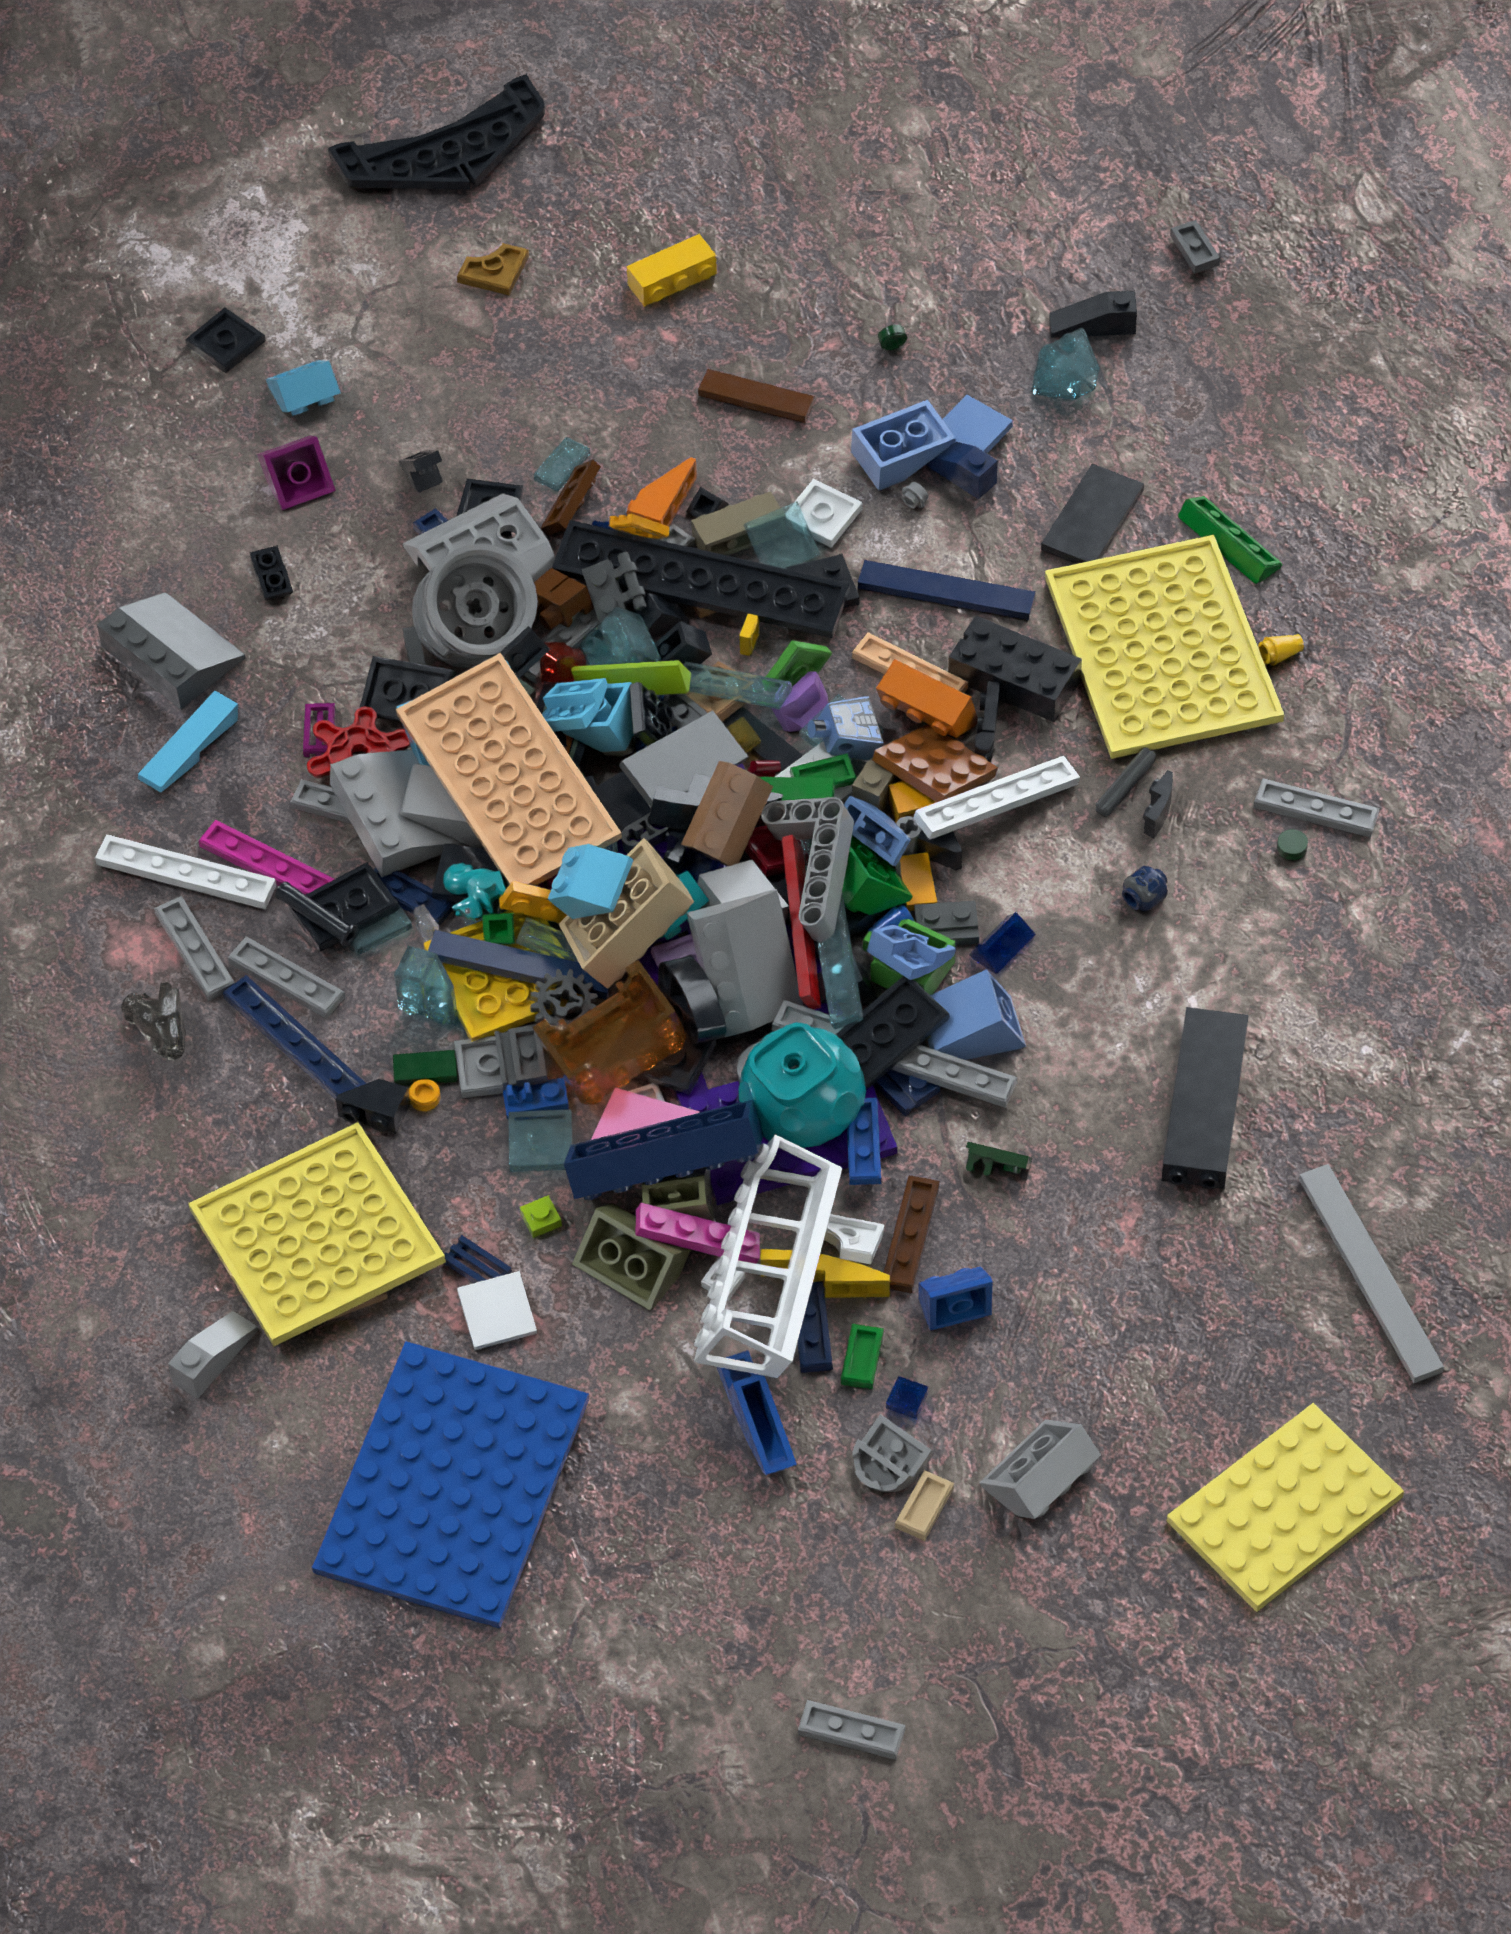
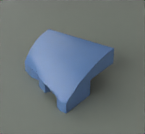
(907, 951)

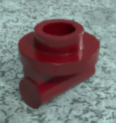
(764, 768)

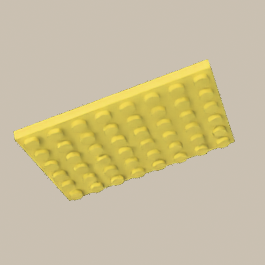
(1163, 646)

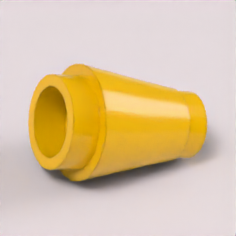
(1279, 648)

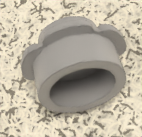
(914, 495)

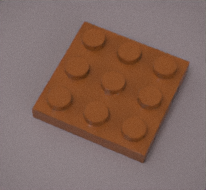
(934, 763)

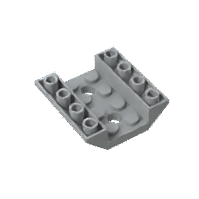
(485, 526)

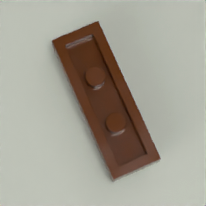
(571, 497)

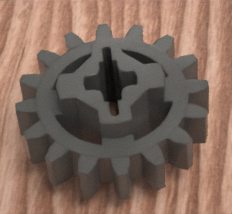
(552, 999)

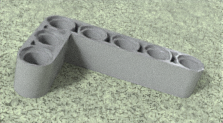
(831, 831)

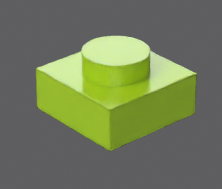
(540, 1216)

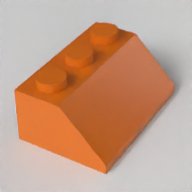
(926, 700)

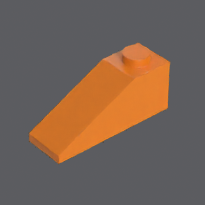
(665, 495)

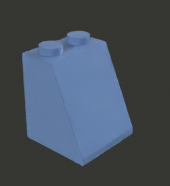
(979, 1020)

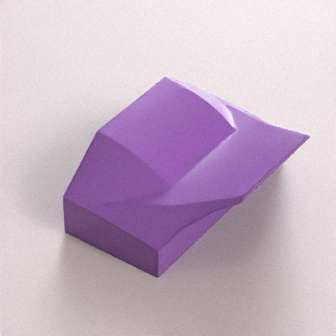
(803, 703)

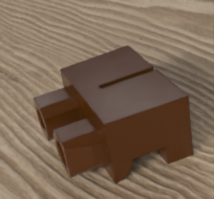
(560, 599)

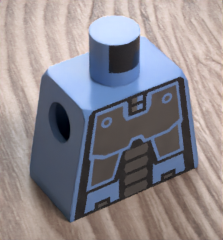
(848, 728)

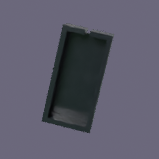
(1028, 671)

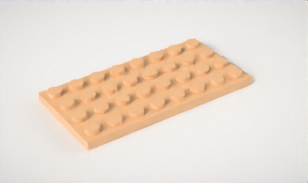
(507, 771)

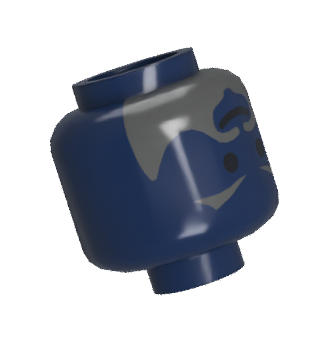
(1145, 888)

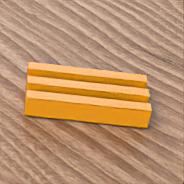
(639, 526)

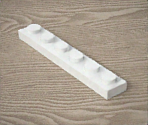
(996, 797)
(186, 871)

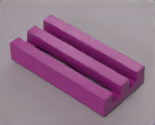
(316, 749)

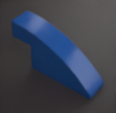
(757, 1417)

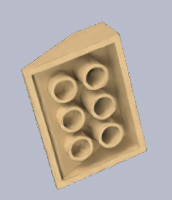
(643, 913)

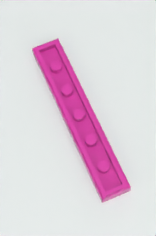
(260, 858)

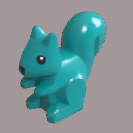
(480, 884)

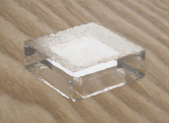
(425, 922)

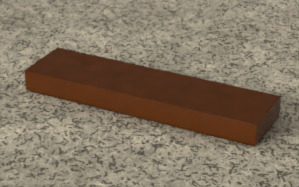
(756, 395)
(911, 1232)

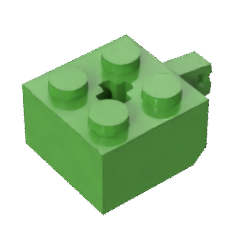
(886, 976)

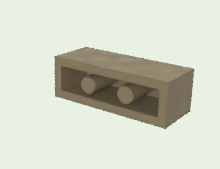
(724, 529)

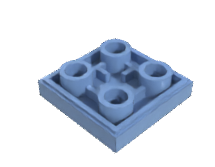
(977, 424)

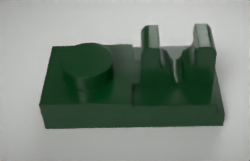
(1011, 1161)

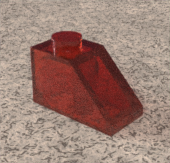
(558, 662)

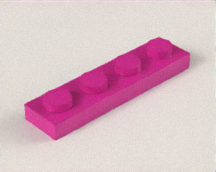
(691, 1232)

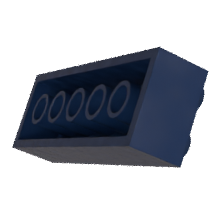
(664, 1150)

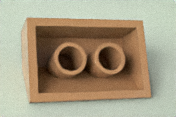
(727, 814)

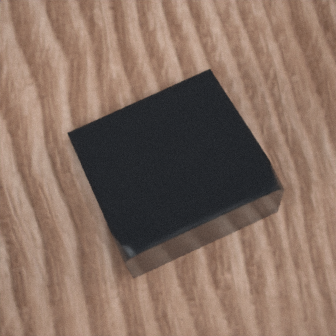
(705, 503)

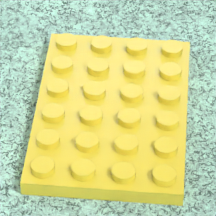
(1284, 1507)

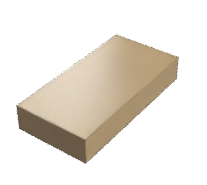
(924, 1505)

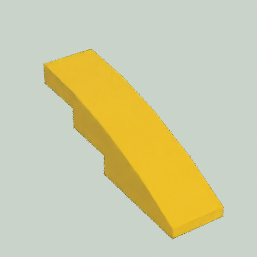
(839, 1276)

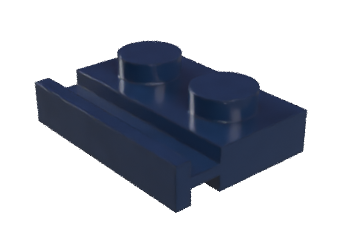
(905, 1091)

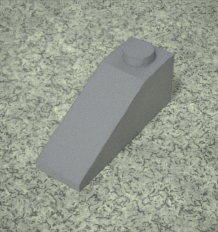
(209, 1353)

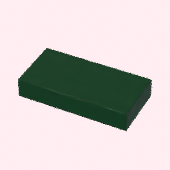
(433, 1065)

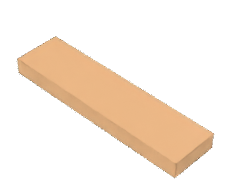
(880, 654)

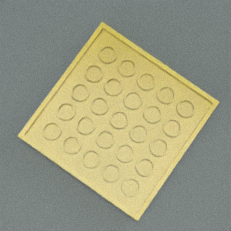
(316, 1233)

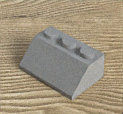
(1041, 1468)

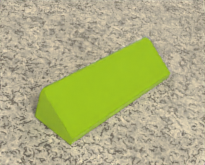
(661, 676)

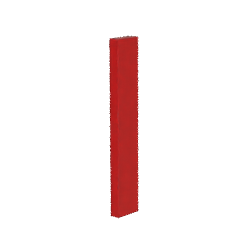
(802, 942)

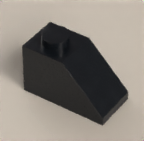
(684, 644)

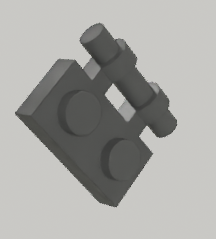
(605, 588)

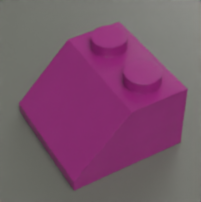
(296, 471)

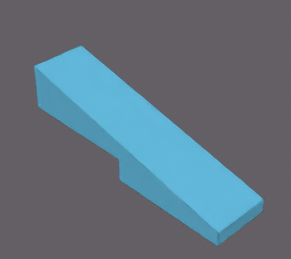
(185, 745)

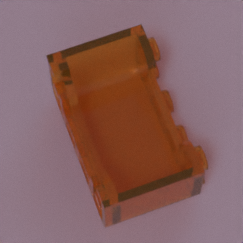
(614, 1038)

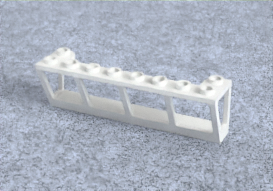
(798, 1276)

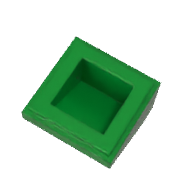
(499, 928)

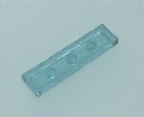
(738, 685)

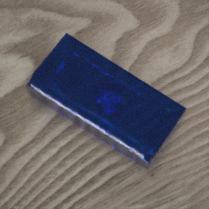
(1003, 943)

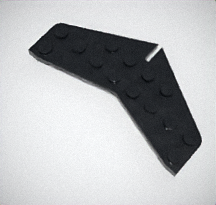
(441, 156)

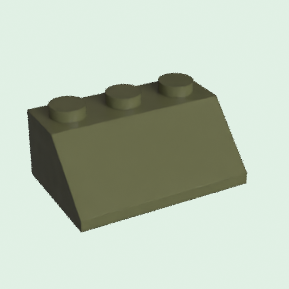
(627, 1262)

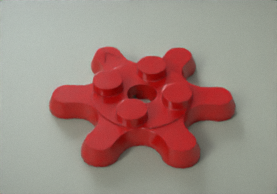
(357, 737)

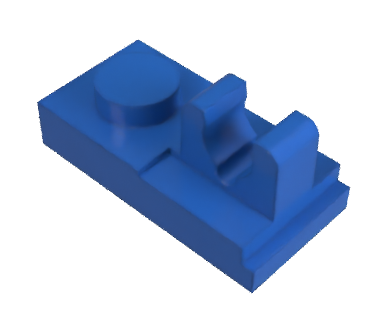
(536, 1097)

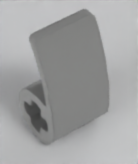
(912, 830)

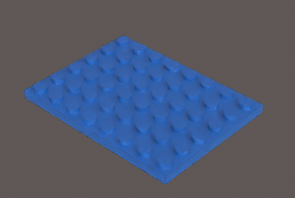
(451, 1484)

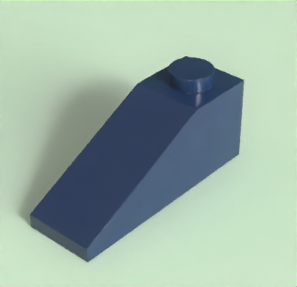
(967, 468)

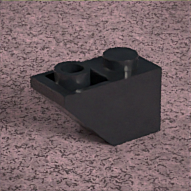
(375, 1104)

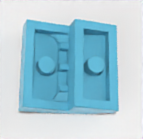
(574, 704)

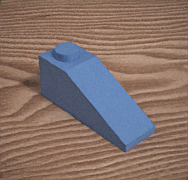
(877, 830)

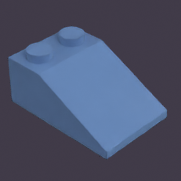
(900, 443)

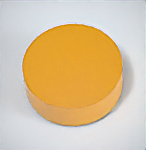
(424, 1095)

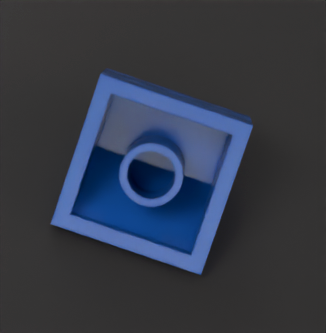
(956, 1297)

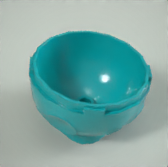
(804, 1102)

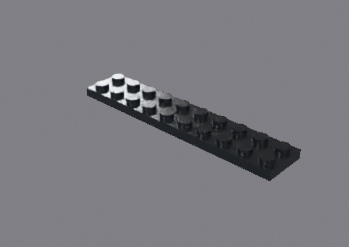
(709, 579)

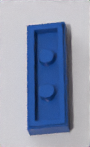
(864, 1145)

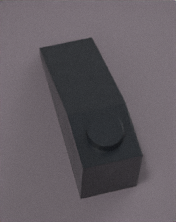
(1099, 316)

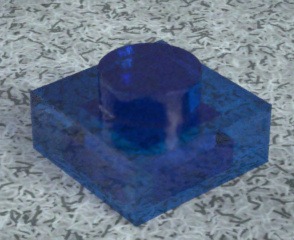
(907, 1397)

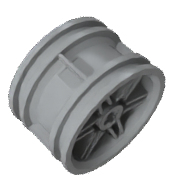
(510, 585)

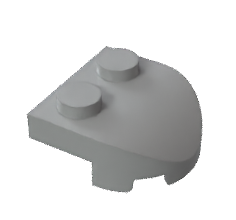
(889, 1457)

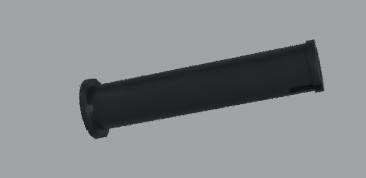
(317, 914)

